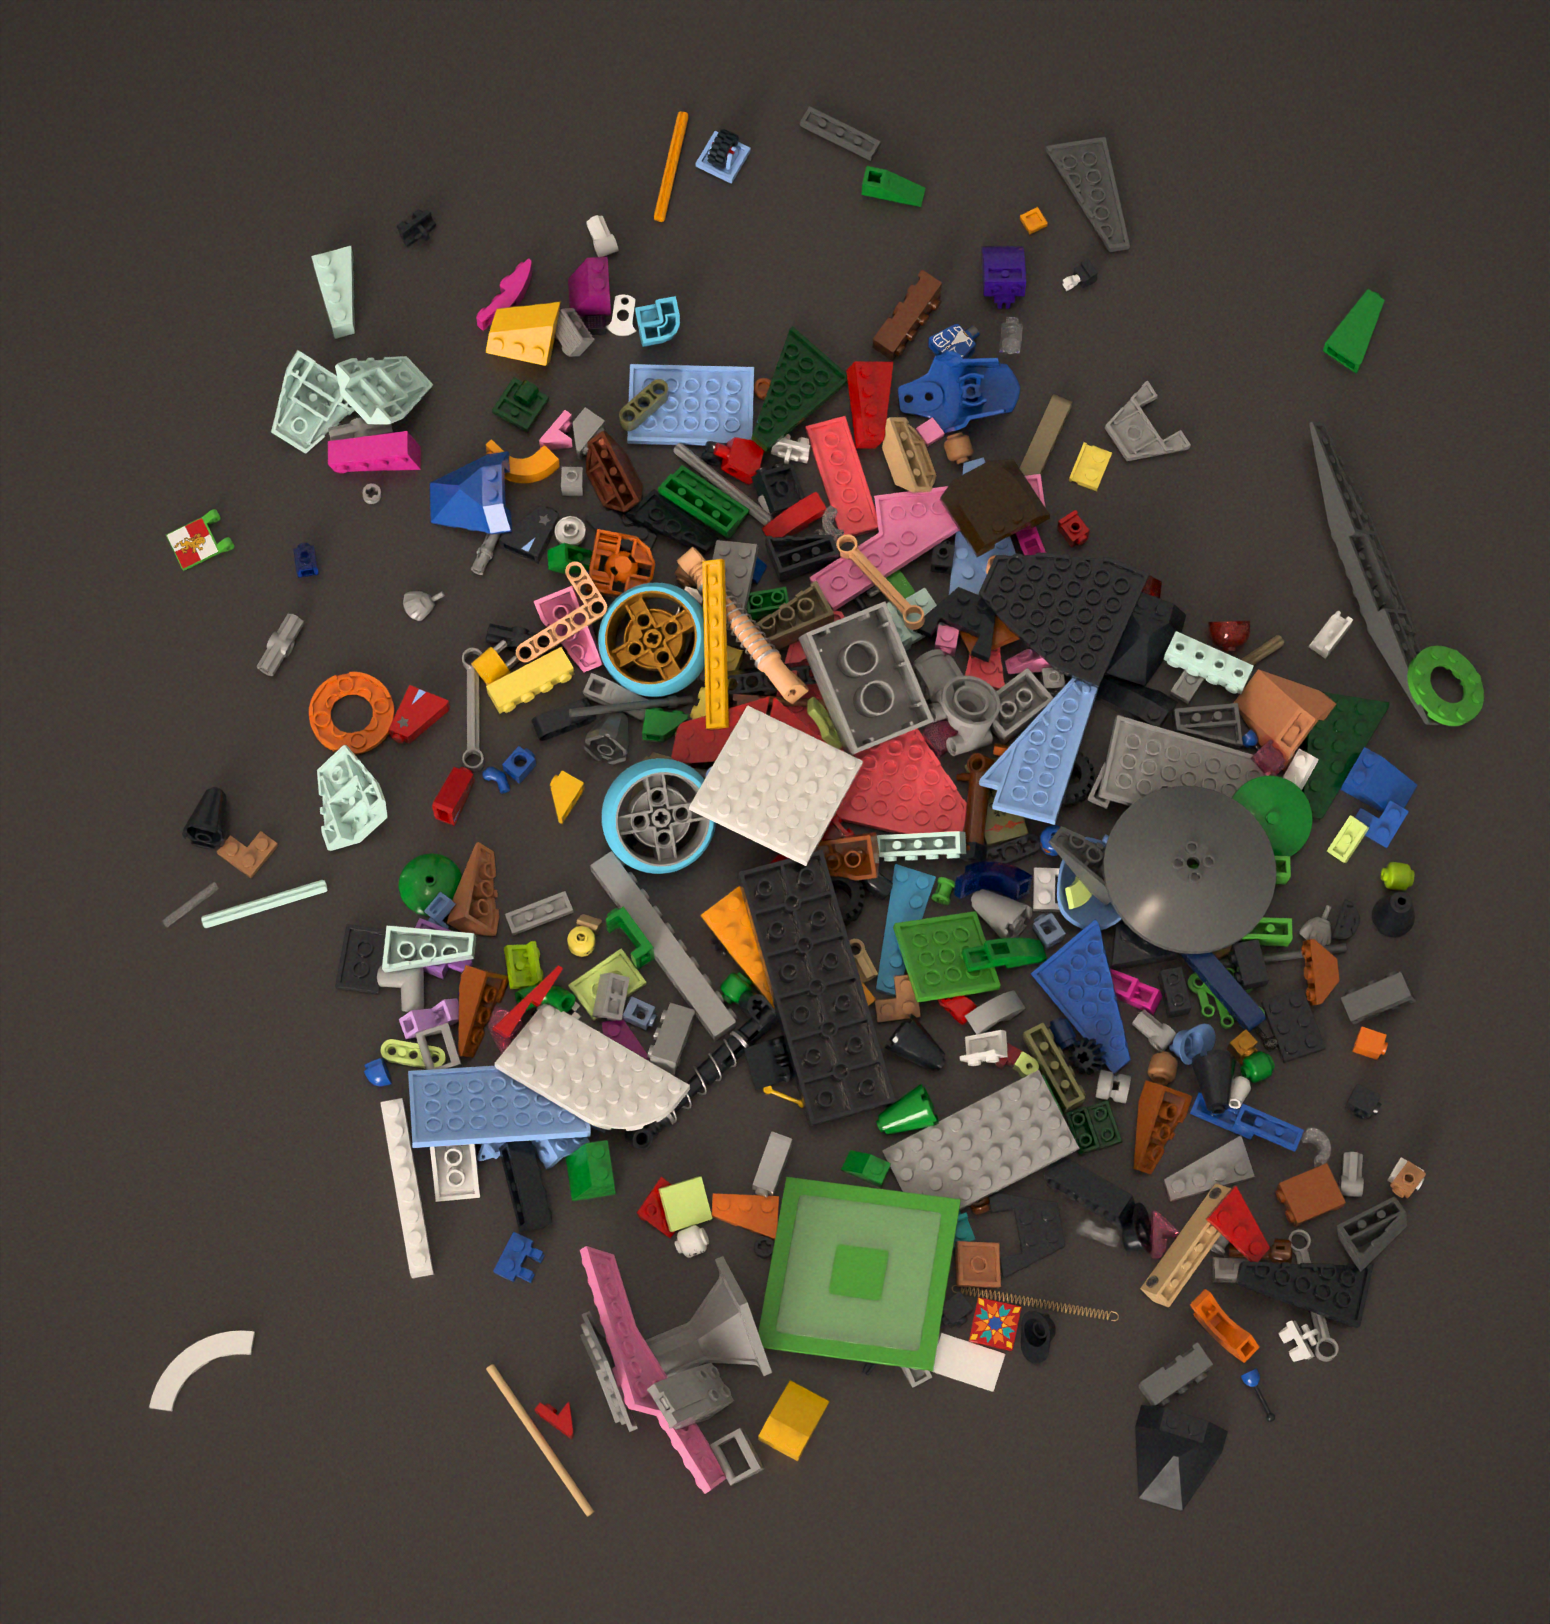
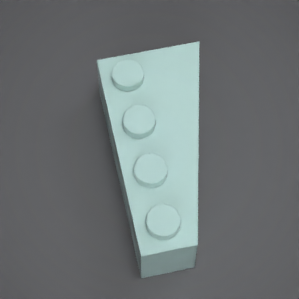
(336, 283)
(425, 947)

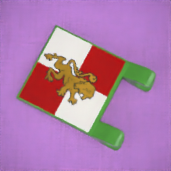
(195, 541)

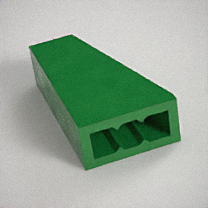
(1354, 333)

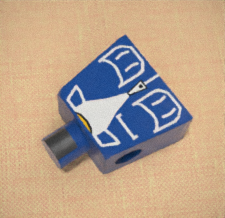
(954, 339)

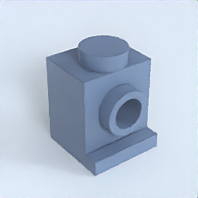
(1048, 921)
(637, 1007)

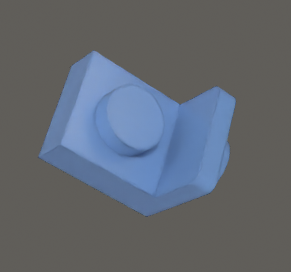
(439, 909)

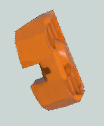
(608, 545)

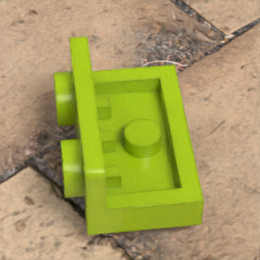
(523, 965)

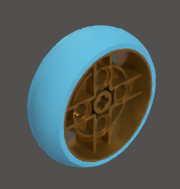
(619, 659)

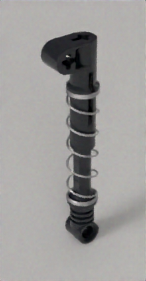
(717, 1063)

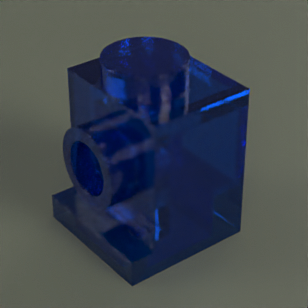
(308, 566)

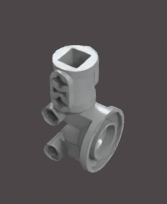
(964, 700)

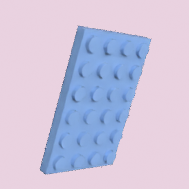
(700, 407)

